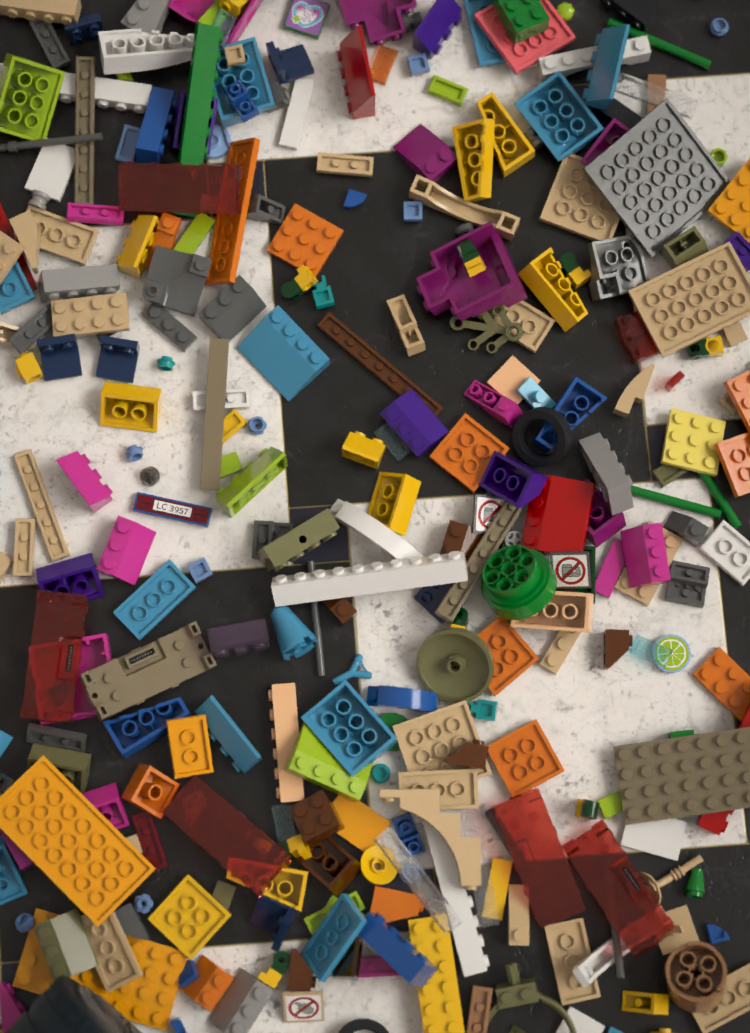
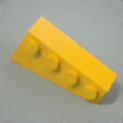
(510, 144)
(475, 157)
(553, 290)
(286, 887)

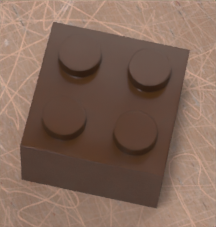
(316, 817)

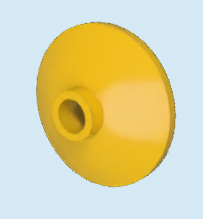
(386, 870)

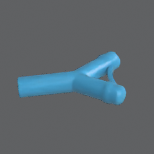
(353, 672)

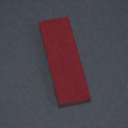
(149, 840)

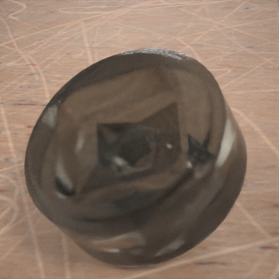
(150, 476)

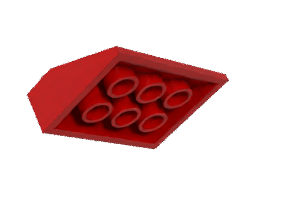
(357, 75)
(559, 516)

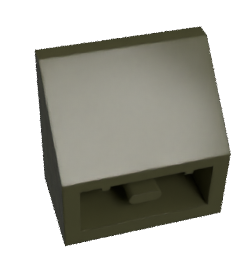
(684, 248)

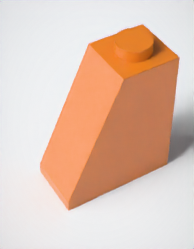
(395, 904)

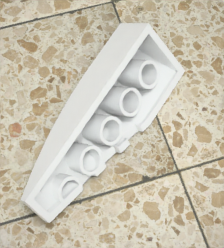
(142, 51)

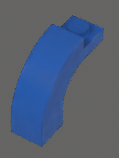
(402, 698)

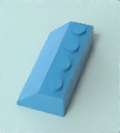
(229, 735)

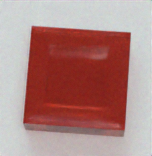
(676, 379)

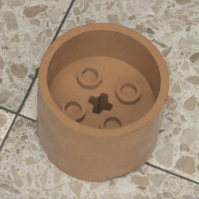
(697, 993)

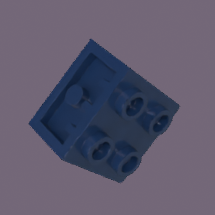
(85, 29)
(289, 63)
(60, 357)
(117, 359)
(431, 597)
(273, 918)

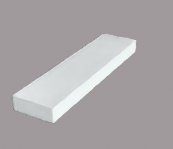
(296, 113)

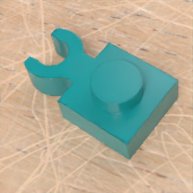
(323, 295)
(484, 709)

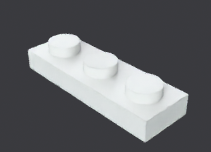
(235, 398)

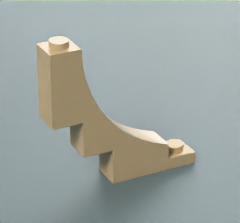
(426, 806)

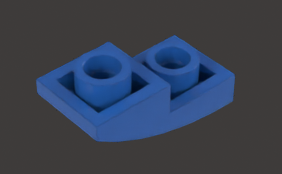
(241, 101)
(408, 833)

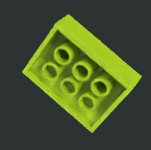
(28, 97)
(252, 480)
(317, 765)

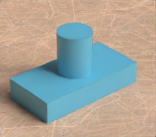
(534, 394)

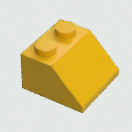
(363, 449)

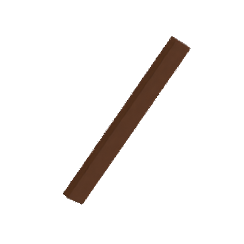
(373, 360)

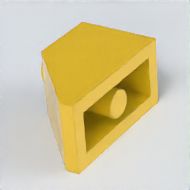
(645, 1002)

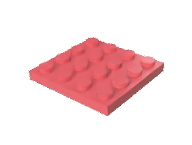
(527, 52)

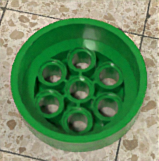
(518, 582)

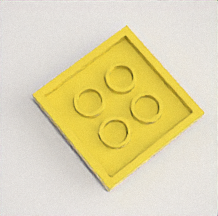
(691, 442)

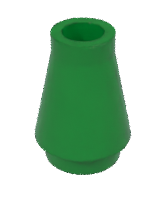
(695, 884)

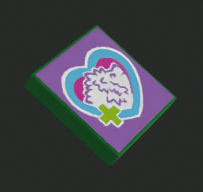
(307, 17)

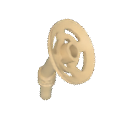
(673, 875)

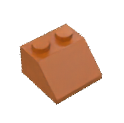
(150, 790)
(210, 984)

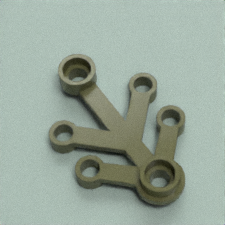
(490, 329)

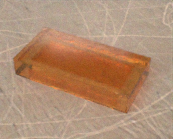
(383, 64)

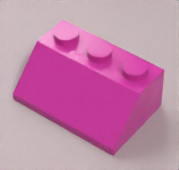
(86, 480)
(126, 551)
(645, 555)
(109, 804)

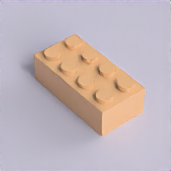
(563, 613)

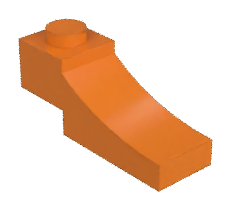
(165, 234)

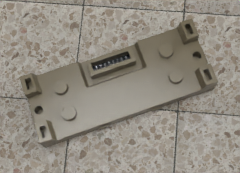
(147, 671)

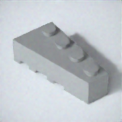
(147, 15)
(78, 282)
(607, 472)

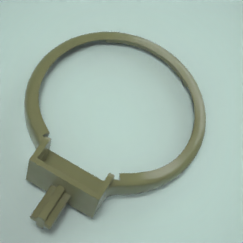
(522, 992)

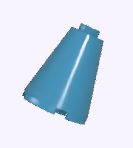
(291, 633)

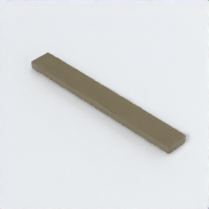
(84, 125)
(214, 414)
(484, 550)

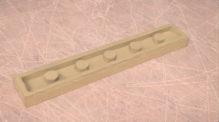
(41, 505)

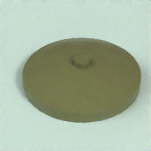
(455, 664)

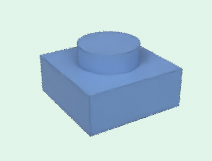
(418, 64)
(412, 211)
(200, 570)

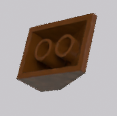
(461, 539)
(331, 865)

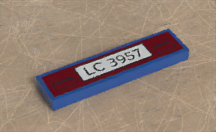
(172, 509)

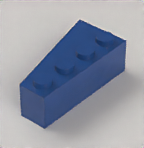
(155, 126)
(575, 405)
(144, 727)
(396, 950)

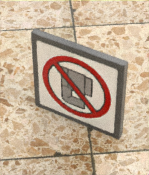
(484, 511)
(571, 569)

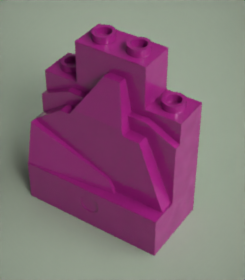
(379, 17)
(466, 296)

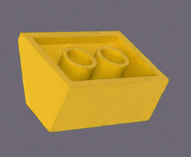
(138, 245)
(130, 406)
(394, 500)

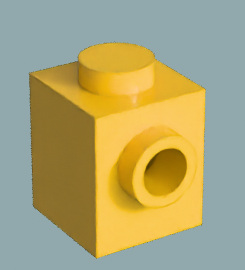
(234, 7)
(28, 368)

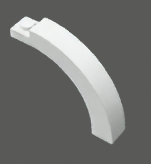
(373, 530)
(596, 962)

